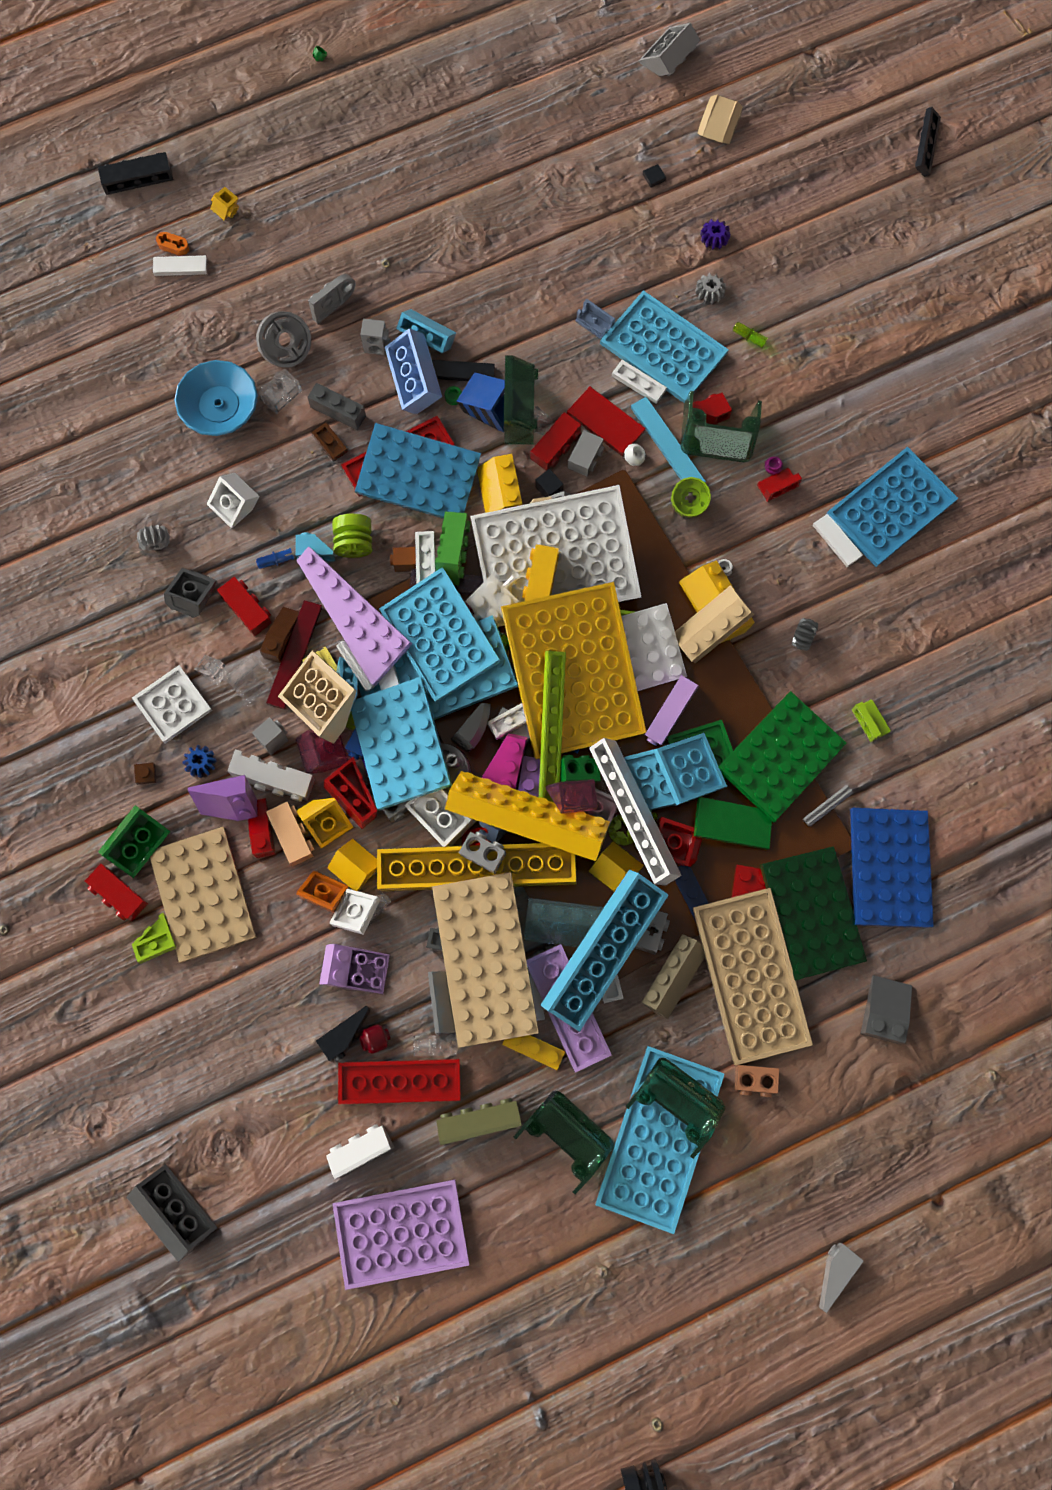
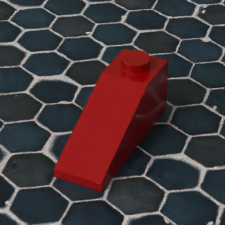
(261, 832)

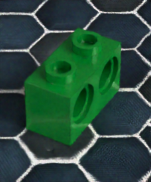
(577, 768)

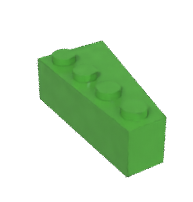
(452, 544)

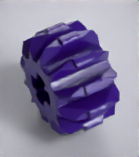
(715, 234)

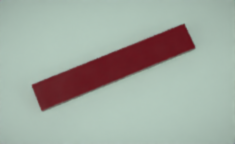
(295, 650)

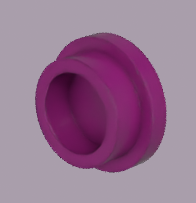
(773, 465)

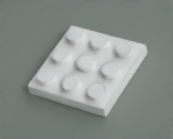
(171, 704)

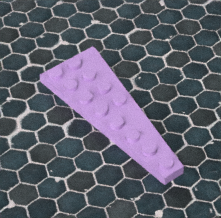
(365, 630)

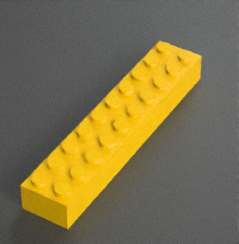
(434, 866)

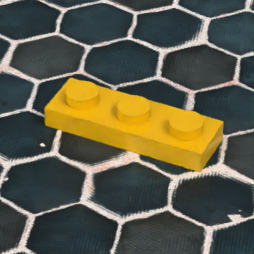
(536, 1050)

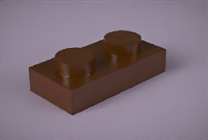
(329, 442)

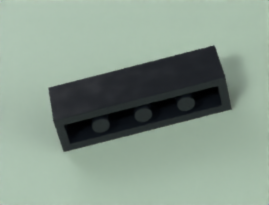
(135, 173)

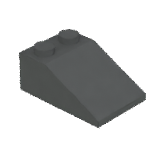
(887, 1010)

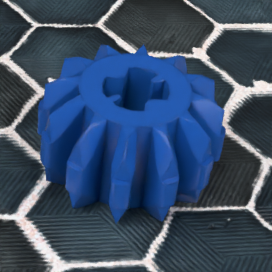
(200, 753)

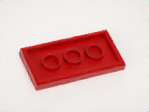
(605, 420)

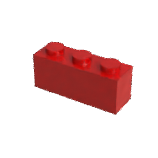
(556, 442)
(245, 605)
(115, 893)

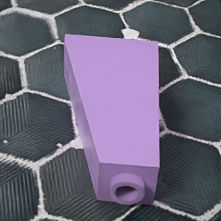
(671, 711)

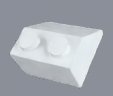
(232, 499)

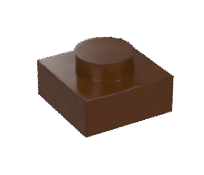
(145, 773)

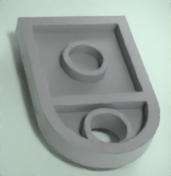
(331, 297)

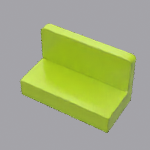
(871, 720)

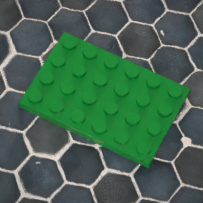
(781, 756)

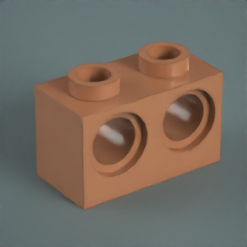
(756, 1075)

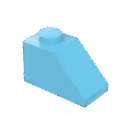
(307, 539)

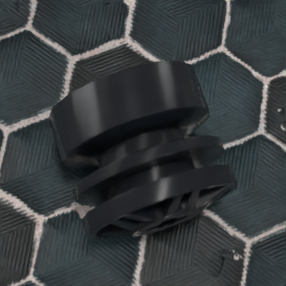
(647, 1481)

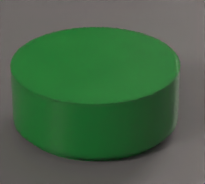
(452, 394)

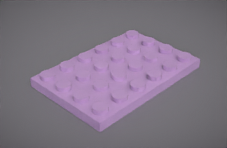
(400, 1234)

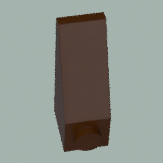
(279, 635)

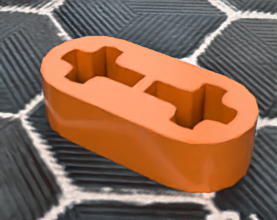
(173, 242)

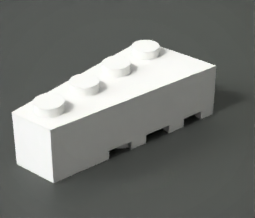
(272, 776)

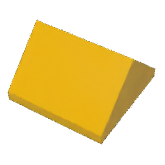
(353, 865)
(614, 865)

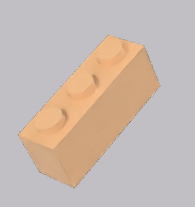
(290, 833)

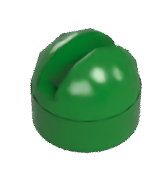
(319, 54)

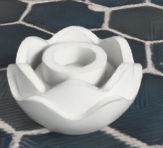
(634, 454)

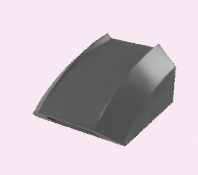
(189, 592)
(473, 728)

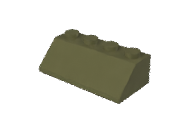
(478, 1122)

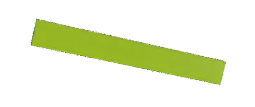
(552, 721)

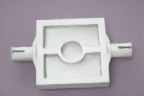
(490, 597)

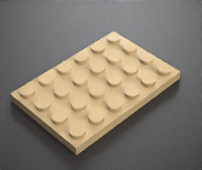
(202, 894)

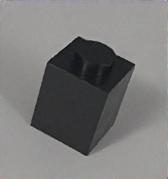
(548, 484)

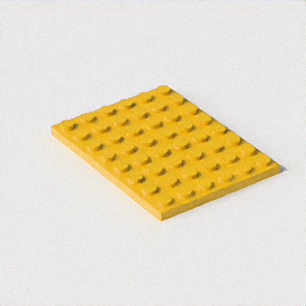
(598, 669)

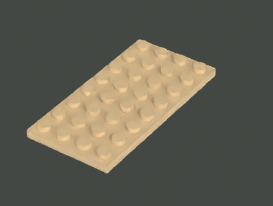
(485, 960)
(752, 976)

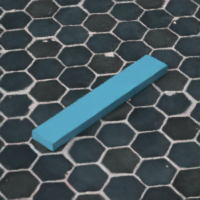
(665, 440)

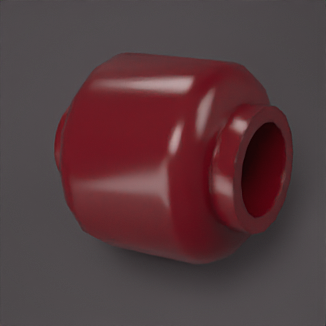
(374, 1039)

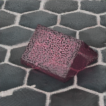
(574, 795)

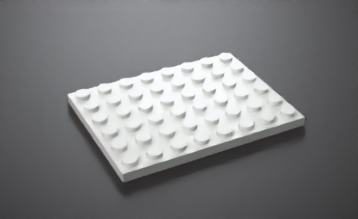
(584, 526)

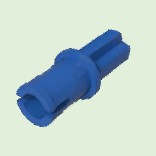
(274, 559)

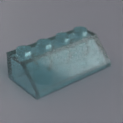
(559, 922)

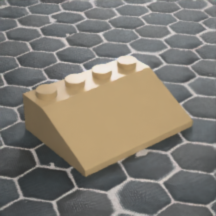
(320, 697)

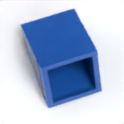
(484, 400)

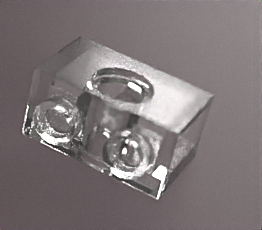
(278, 400)

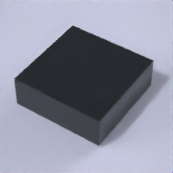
(654, 175)

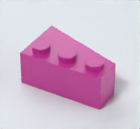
(507, 761)

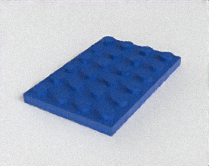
(891, 868)

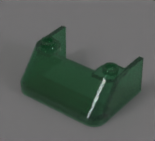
(519, 401)
(717, 440)
(683, 1099)
(572, 1133)

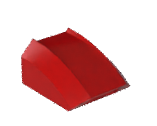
(680, 841)

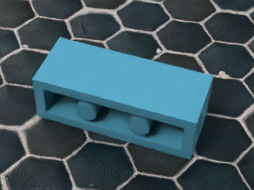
(436, 335)

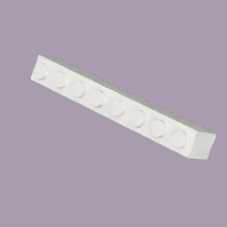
(635, 812)

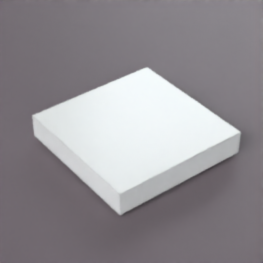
(355, 911)

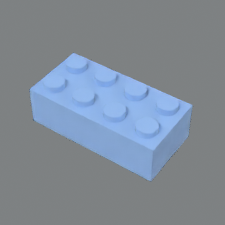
(413, 371)

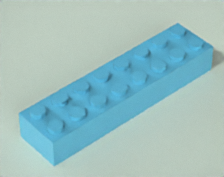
(604, 950)

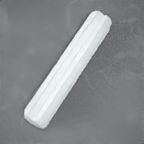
(354, 665)

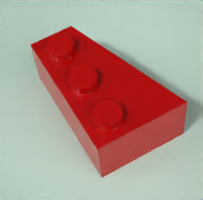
(351, 793)

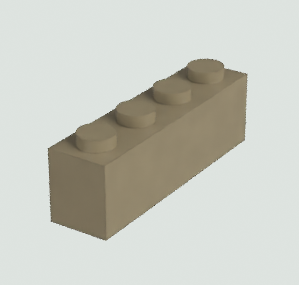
(674, 976)

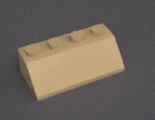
(713, 624)

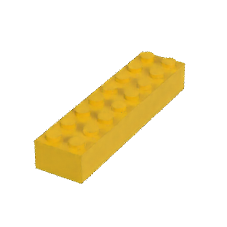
(526, 815)

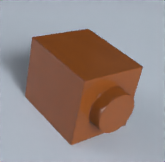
(403, 559)

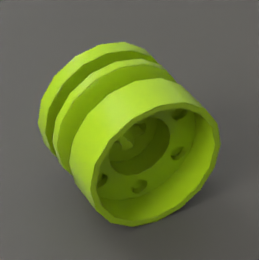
(698, 490)
(352, 535)

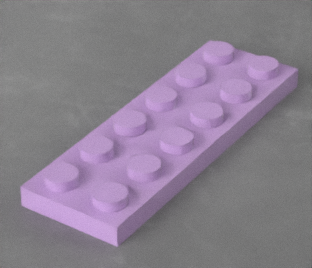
(581, 1047)

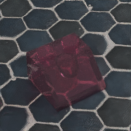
(319, 754)

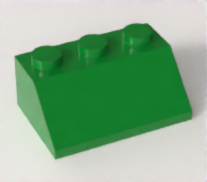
(134, 841)

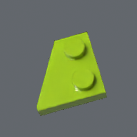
(154, 941)

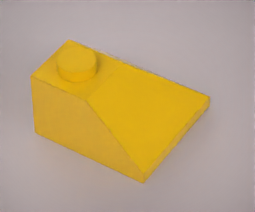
(324, 820)

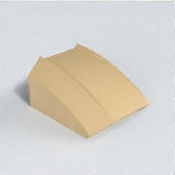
(720, 119)

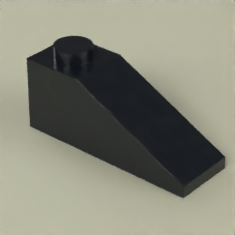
(340, 1038)

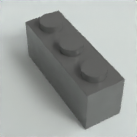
(336, 406)

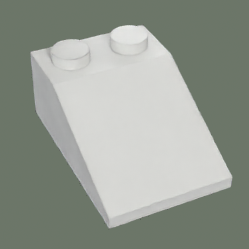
(441, 823)

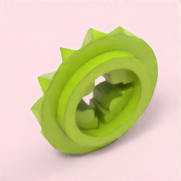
(619, 837)

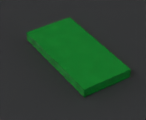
(732, 823)

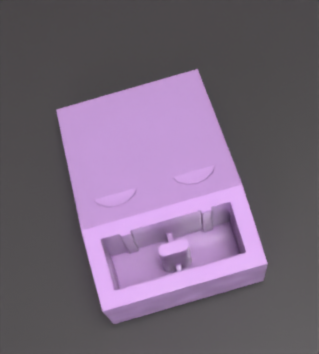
(354, 969)

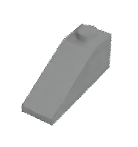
(839, 1270)

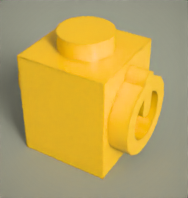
(224, 203)

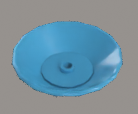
(215, 383)

